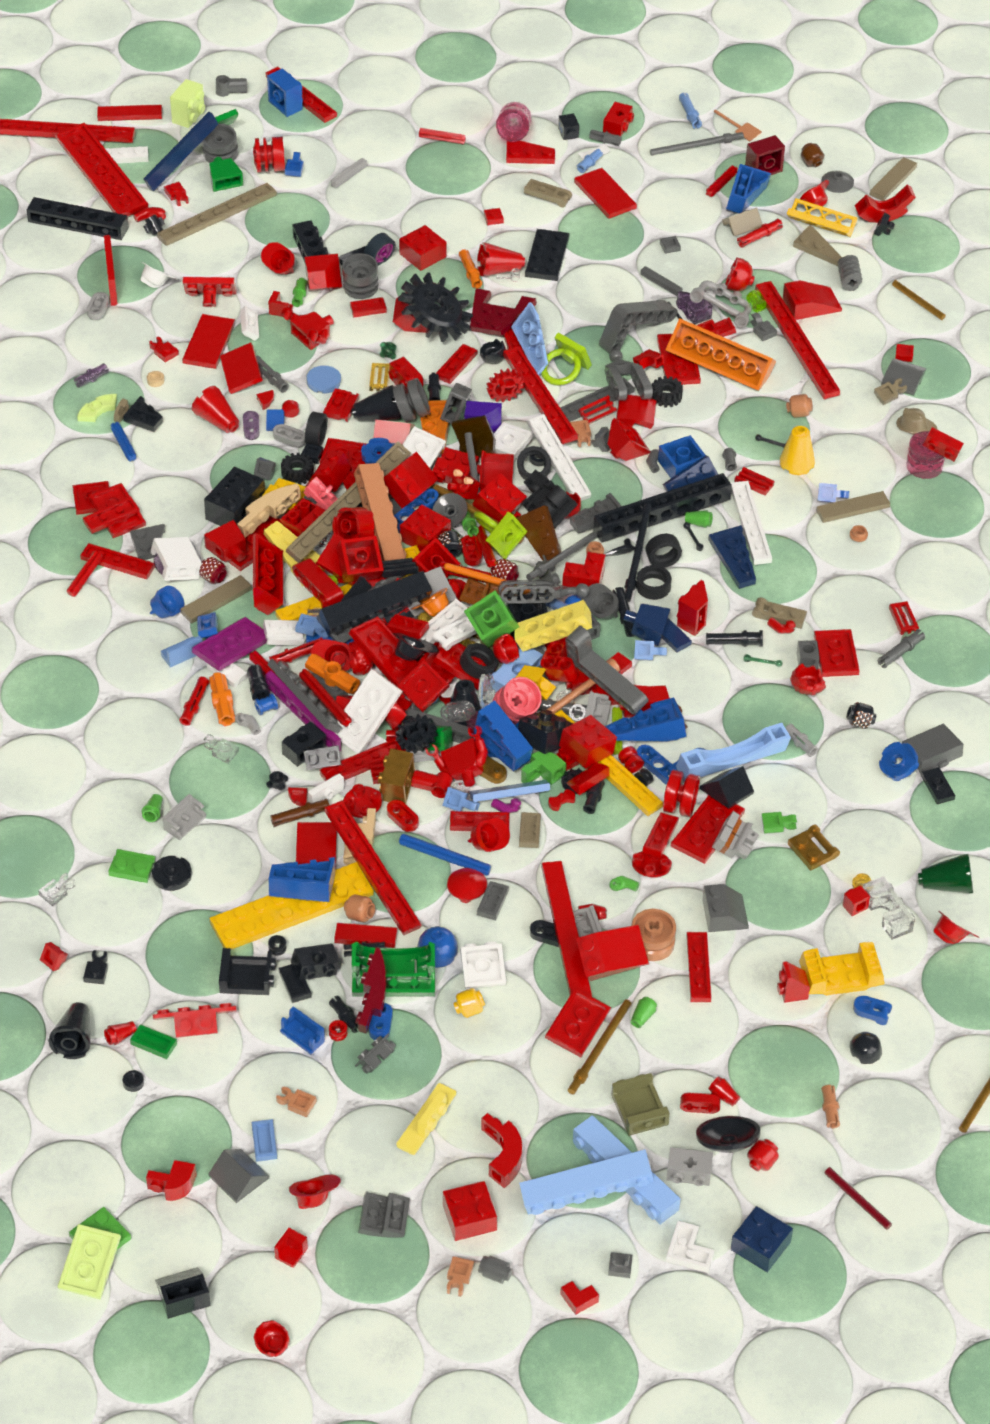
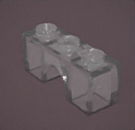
(898, 919)

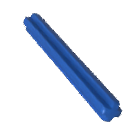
(444, 854)

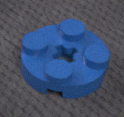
(369, 451)
(905, 767)

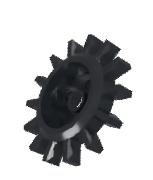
(422, 305)

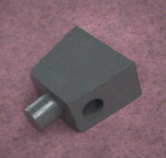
(456, 398)

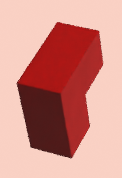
(649, 358)
(577, 1299)

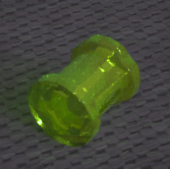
(757, 302)

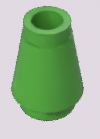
(699, 518)
(152, 809)
(644, 1010)

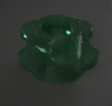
(391, 347)

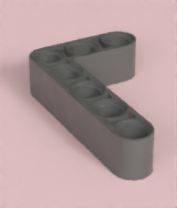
(630, 314)
(603, 674)

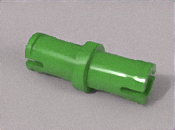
(299, 292)
(469, 525)

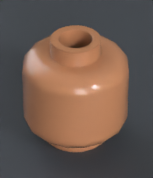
(799, 405)
(359, 908)

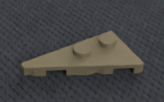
(814, 244)

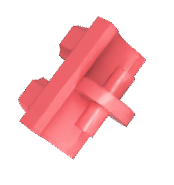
(320, 493)

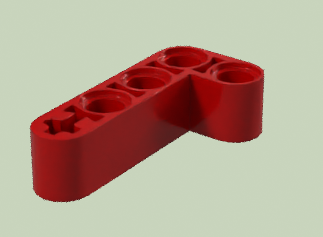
(317, 582)
(557, 664)

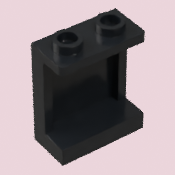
(246, 974)

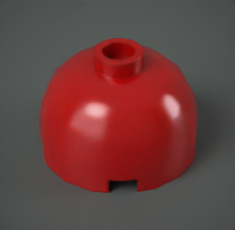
(740, 275)

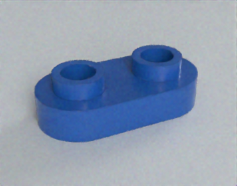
(383, 1022)

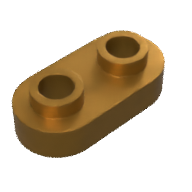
(489, 771)

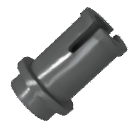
(729, 455)

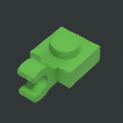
(775, 822)

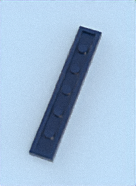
(180, 151)

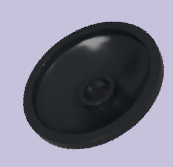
(728, 1133)

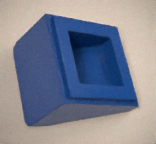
(273, 418)

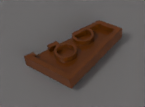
(541, 532)

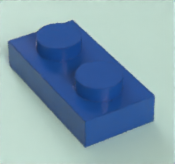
(207, 625)

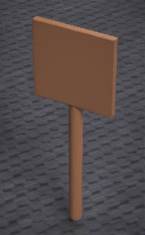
(749, 131)

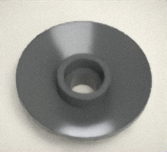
(838, 181)
(451, 502)

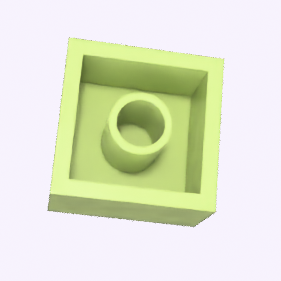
(187, 103)

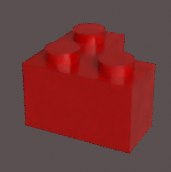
(589, 573)

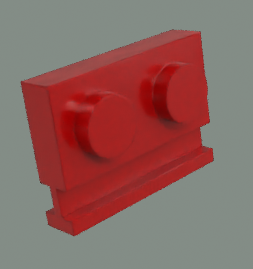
(340, 404)

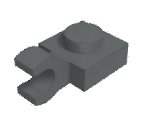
(762, 329)

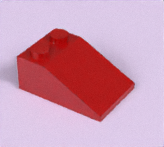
(809, 299)
(409, 480)
(612, 952)

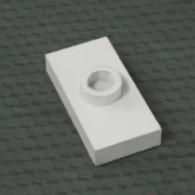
(233, 674)
(327, 789)

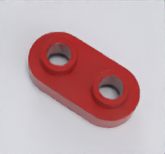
(471, 550)
(405, 819)

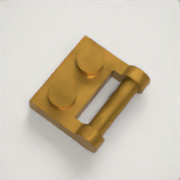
(808, 850)

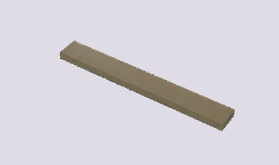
(216, 214)

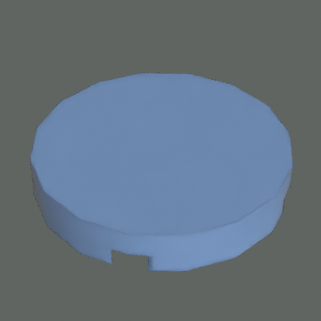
(323, 379)

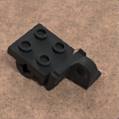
(548, 494)

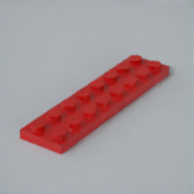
(101, 170)

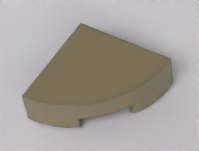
(120, 410)

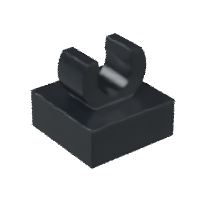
(884, 225)

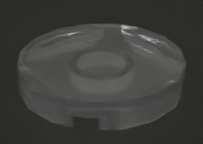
(486, 690)

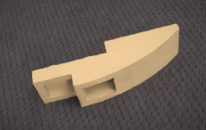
(273, 503)

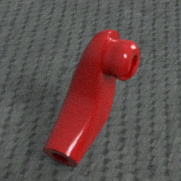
(148, 212)

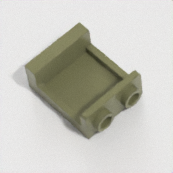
(639, 1104)

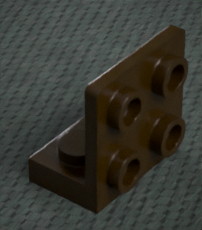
(481, 434)

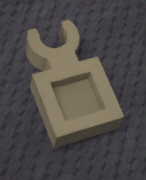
(888, 392)

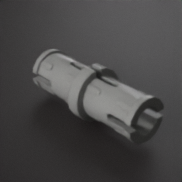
(808, 747)

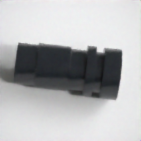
(258, 685)

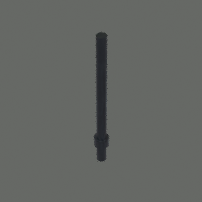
(630, 583)

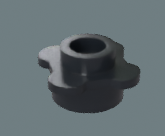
(277, 780)

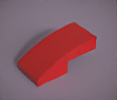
(723, 328)

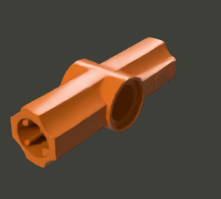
(332, 673)
(222, 699)

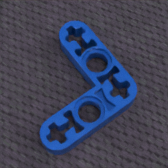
(655, 757)

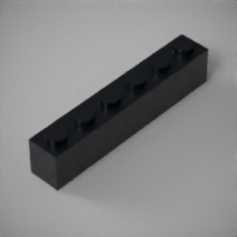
(375, 603)

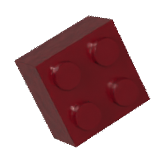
(766, 155)

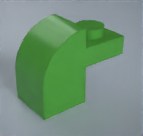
(547, 766)

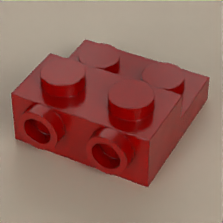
(449, 461)

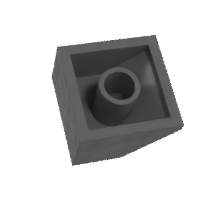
(724, 908)

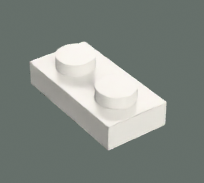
(249, 323)

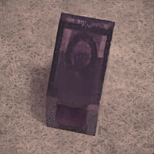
(693, 311)

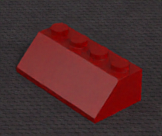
(267, 575)

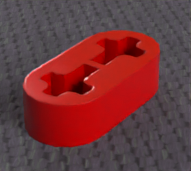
(700, 1103)

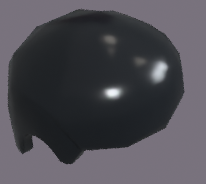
(492, 351)
(866, 1047)

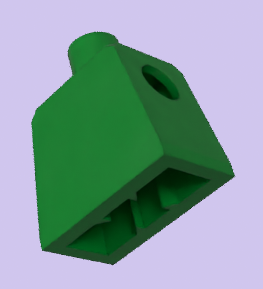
(225, 174)

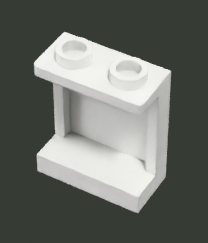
(177, 557)

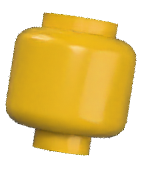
(469, 1002)

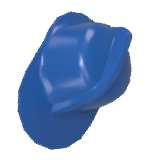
(167, 602)

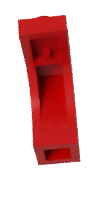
(872, 210)
(508, 1162)

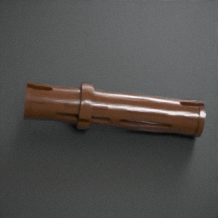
(307, 810)

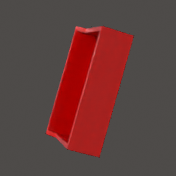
(494, 464)

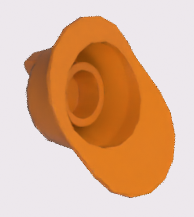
(435, 603)

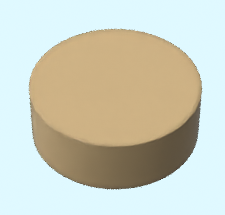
(155, 379)

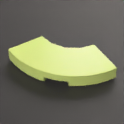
(92, 410)

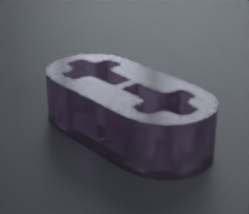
(251, 425)

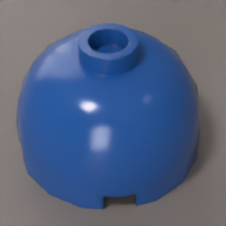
(445, 944)

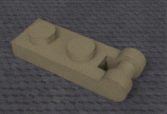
(548, 192)
(779, 612)

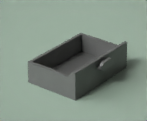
(936, 747)

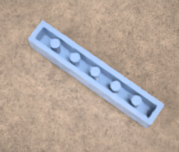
(601, 1145)
(586, 1182)

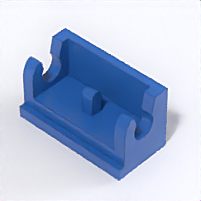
(302, 1031)

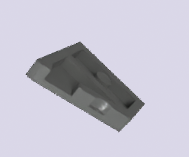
(143, 540)

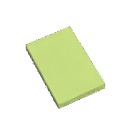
(89, 1261)

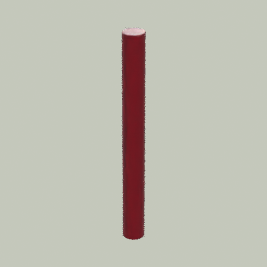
(848, 1189)

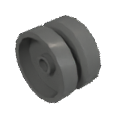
(220, 143)
(411, 400)

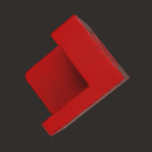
(276, 305)
(291, 1247)

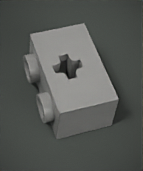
(689, 1166)

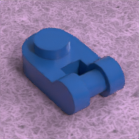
(865, 1006)

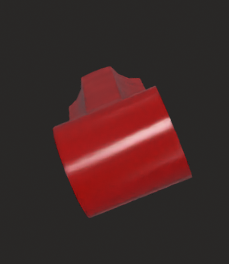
(436, 784)

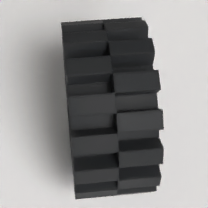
(667, 384)
(297, 461)

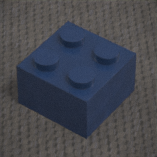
(761, 1239)

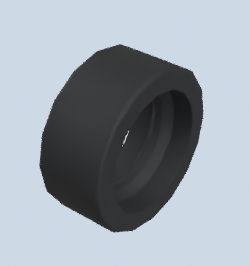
(316, 428)
(533, 450)
(660, 541)
(651, 592)
(482, 652)

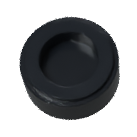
(133, 1081)

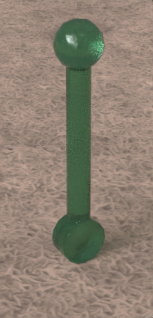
(747, 658)

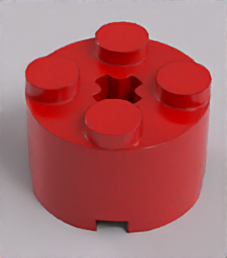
(353, 523)

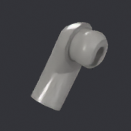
(248, 721)

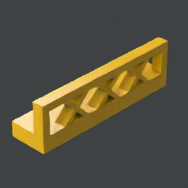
(819, 222)

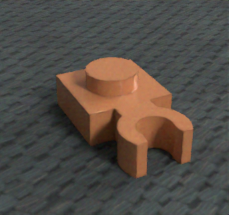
(583, 430)
(298, 1103)
(459, 1273)

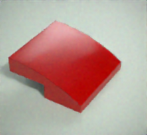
(636, 411)

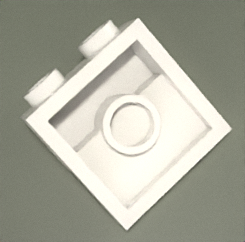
(483, 965)

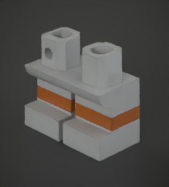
(733, 835)

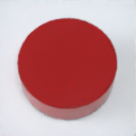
(290, 408)

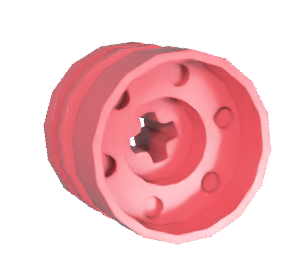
(518, 698)

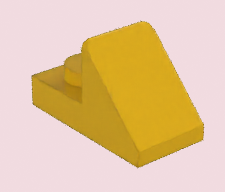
(535, 674)

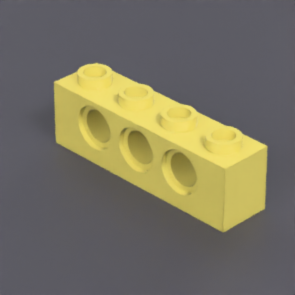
(552, 625)

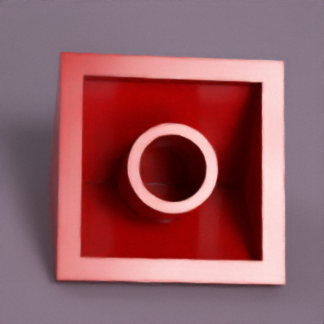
(432, 555)

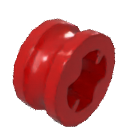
(338, 1024)

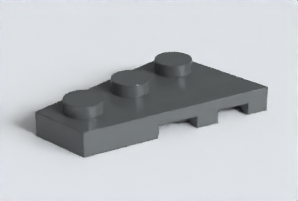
(585, 518)

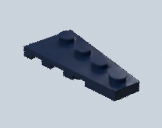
(732, 551)

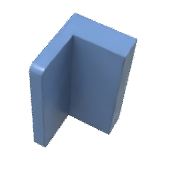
(180, 652)

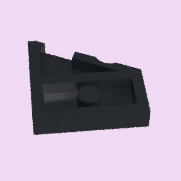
(143, 415)

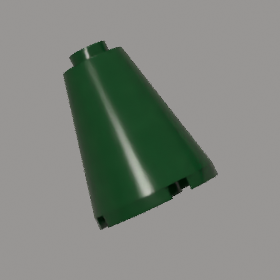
(948, 875)

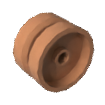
(657, 931)

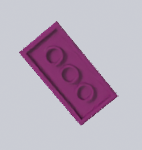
(230, 644)

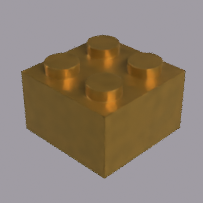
(397, 775)

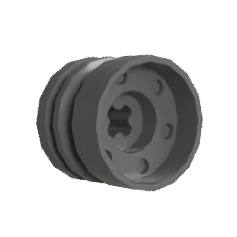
(360, 276)

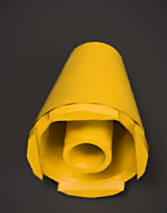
(798, 452)

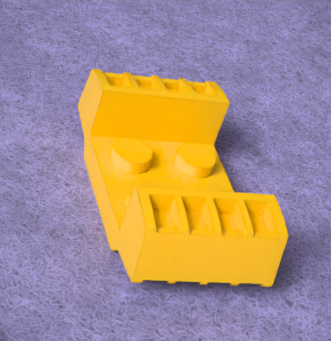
(842, 972)

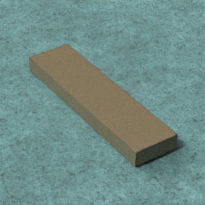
(893, 179)
(853, 506)
(216, 598)

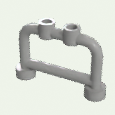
(741, 319)

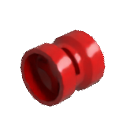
(632, 761)

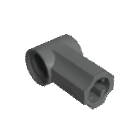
(228, 85)

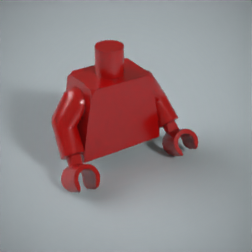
(309, 328)
(464, 759)

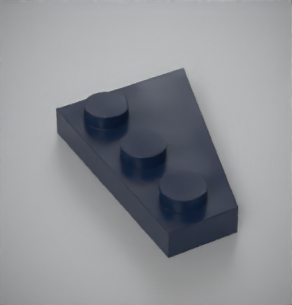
(697, 471)

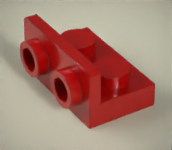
(943, 444)

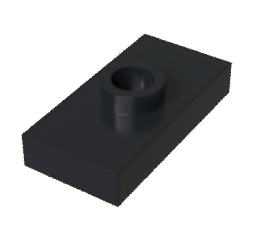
(938, 785)

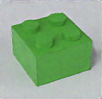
(491, 618)

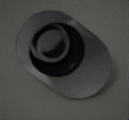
(412, 648)

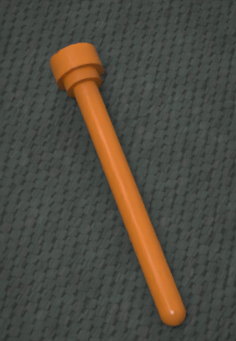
(476, 575)

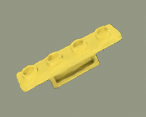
(426, 1119)

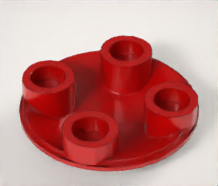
(362, 798)
(651, 865)
(467, 884)

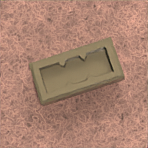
(529, 830)

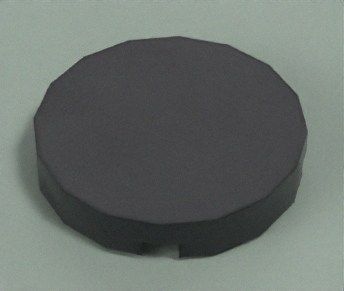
(171, 873)

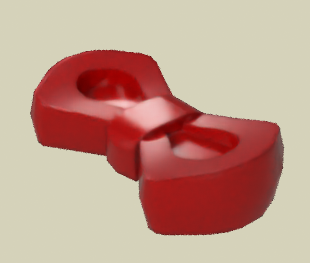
(566, 797)

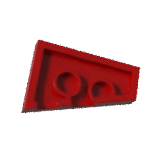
(529, 153)

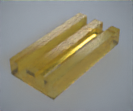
(378, 386)

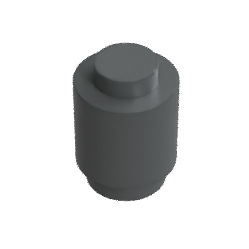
(495, 1269)

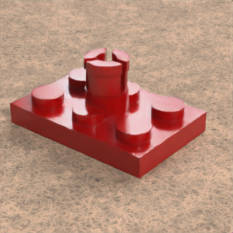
(209, 288)

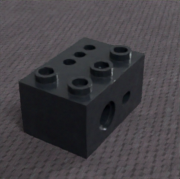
(232, 496)

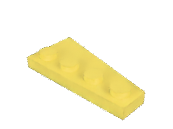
(282, 538)

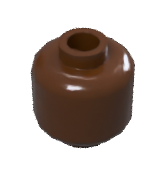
(812, 155)

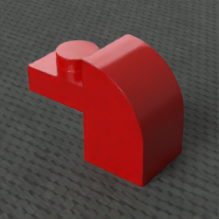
(176, 1184)

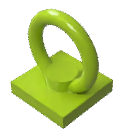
(570, 352)
(504, 535)

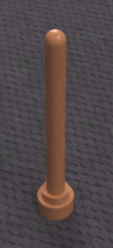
(579, 690)

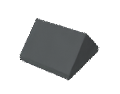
(237, 1174)

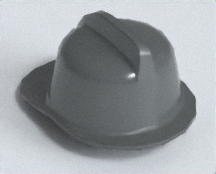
(602, 601)

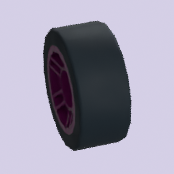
(380, 248)

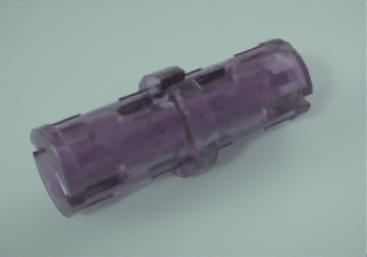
(91, 375)

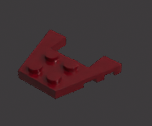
(494, 318)

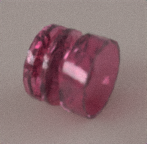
(514, 130)
(922, 461)

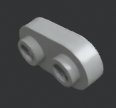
(98, 305)
(289, 435)

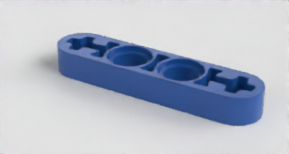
(420, 500)

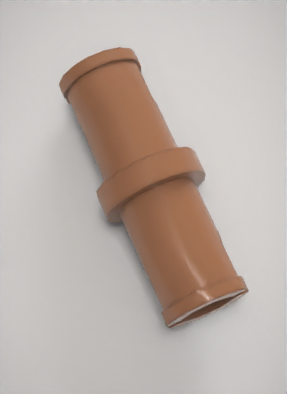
(830, 1106)

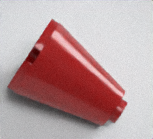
(497, 260)
(215, 410)

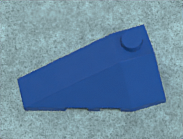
(657, 723)

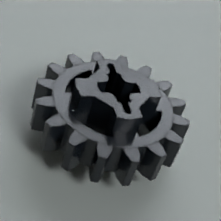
(416, 733)

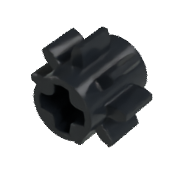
(153, 225)

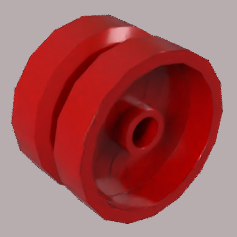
(683, 793)

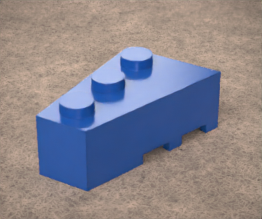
(302, 881)

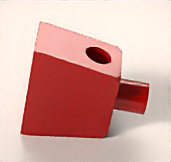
(226, 542)

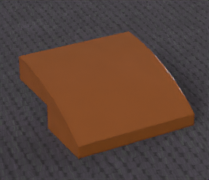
(476, 590)

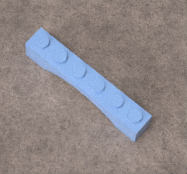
(763, 744)

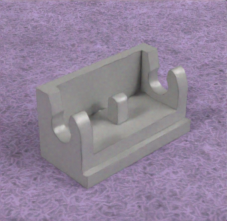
(598, 708)
(183, 817)
(588, 922)

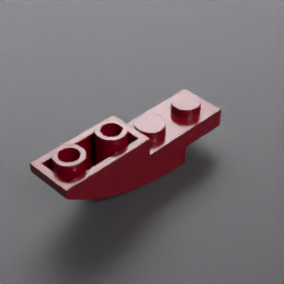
(375, 987)

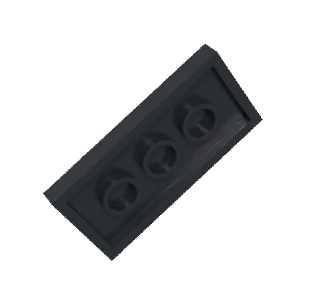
(547, 254)

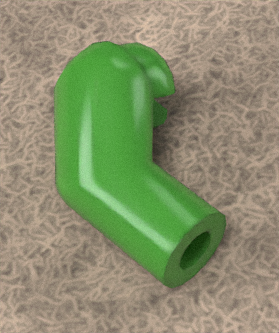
(623, 882)

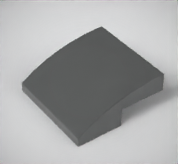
(909, 373)
(384, 1215)

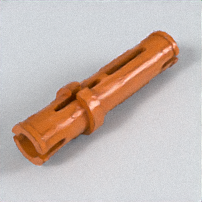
(471, 272)

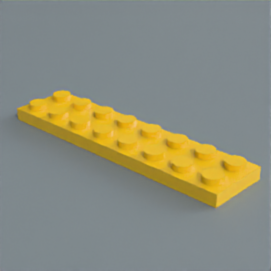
(275, 914)

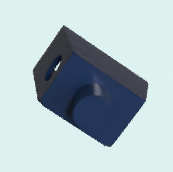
(648, 622)

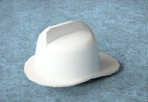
(153, 277)

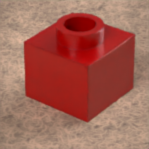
(856, 900)

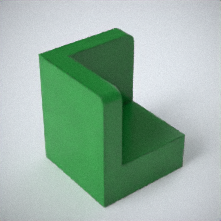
(444, 738)

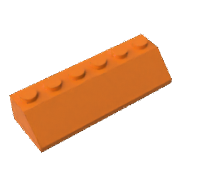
(720, 355)

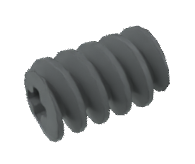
(850, 272)

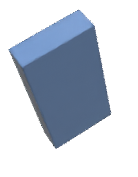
(264, 1140)

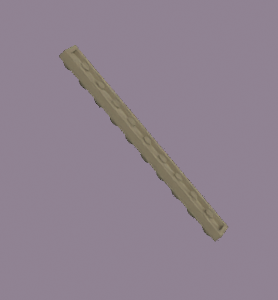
(323, 525)

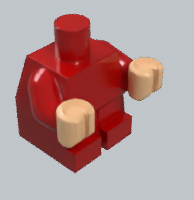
(465, 487)

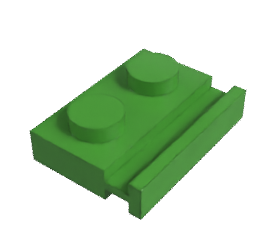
(132, 866)

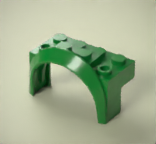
(399, 970)

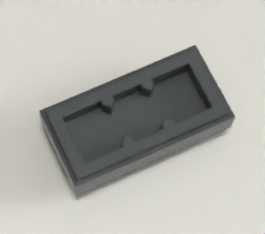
(492, 900)

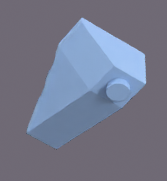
(530, 336)

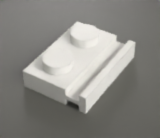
(282, 632)

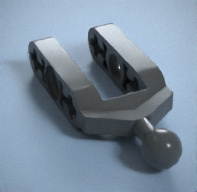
(615, 380)
(554, 591)

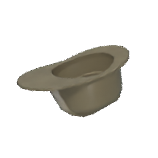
(914, 421)

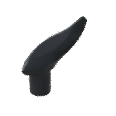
(626, 548)

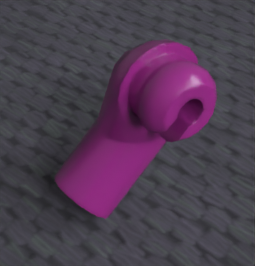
(511, 807)

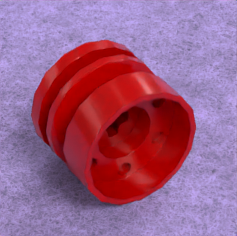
(269, 154)

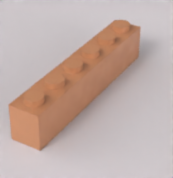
(375, 498)

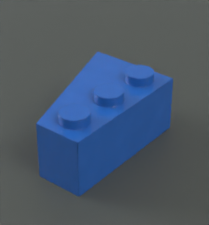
(747, 187)
(503, 737)

